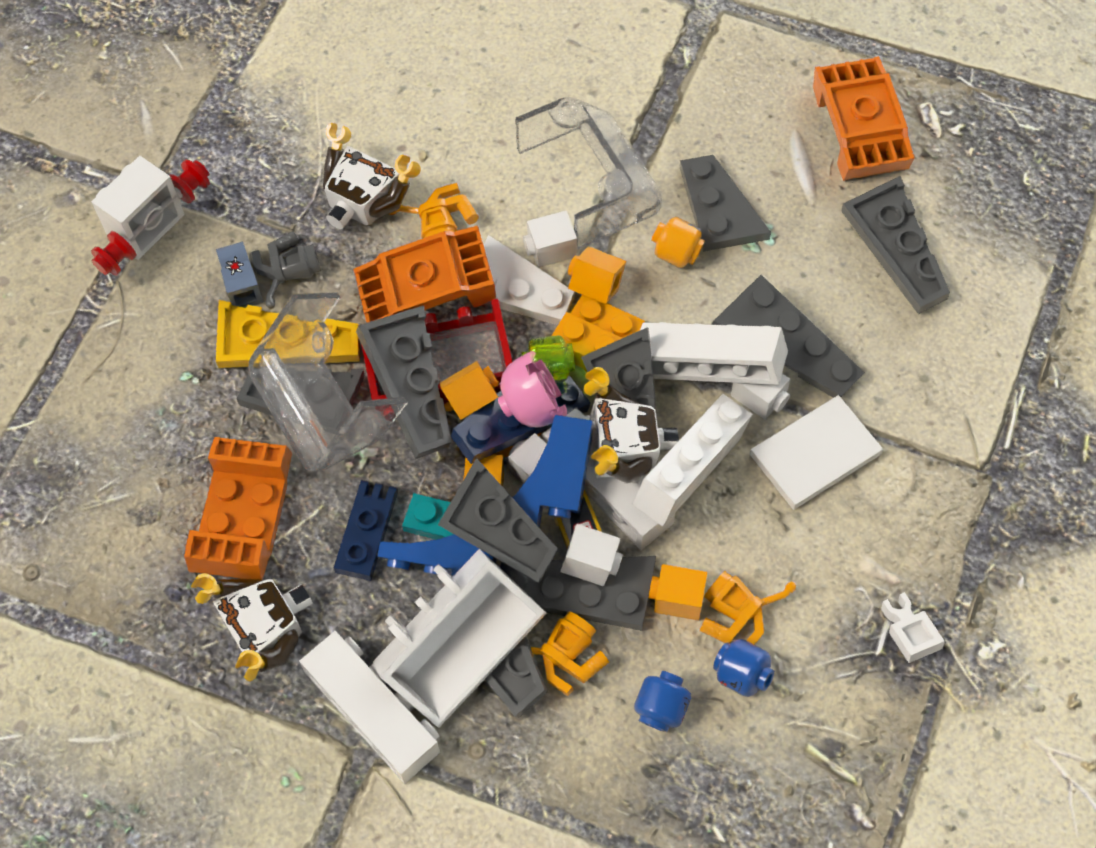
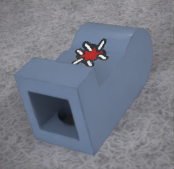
(238, 275)

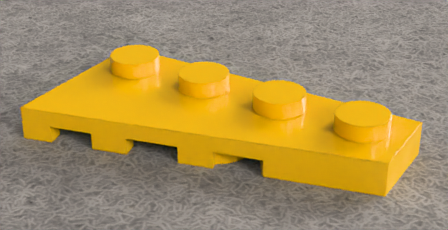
(243, 329)

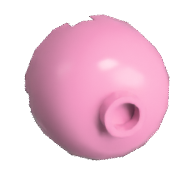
(530, 392)

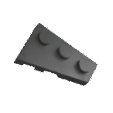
(720, 206)
(628, 366)
(497, 525)
(518, 679)

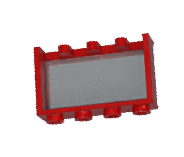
(460, 344)

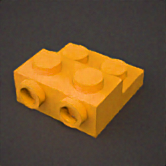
(595, 326)

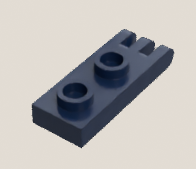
(365, 531)

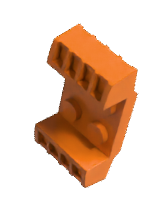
(864, 117)
(426, 274)
(240, 509)

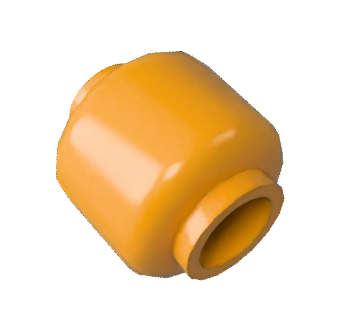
(678, 242)

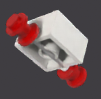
(142, 208)

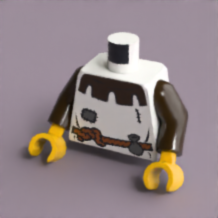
(360, 184)
(624, 432)
(257, 618)

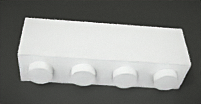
(717, 352)
(692, 459)
(616, 500)
(370, 706)

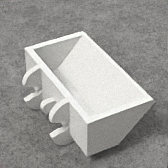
(457, 637)

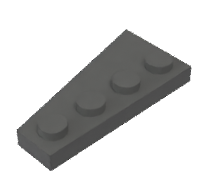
(892, 233)
(809, 349)
(405, 368)
(617, 603)

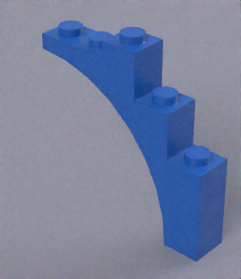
(553, 485)

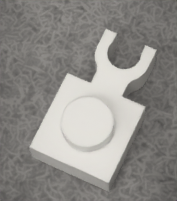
(912, 633)

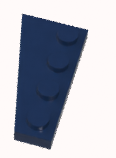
(492, 431)

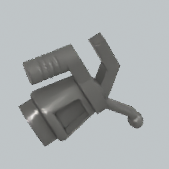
(293, 264)

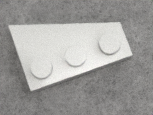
(526, 287)

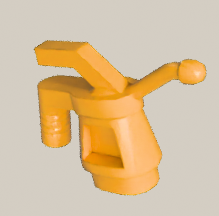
(436, 211)
(736, 601)
(564, 645)

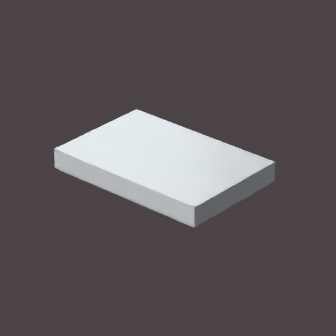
(816, 452)

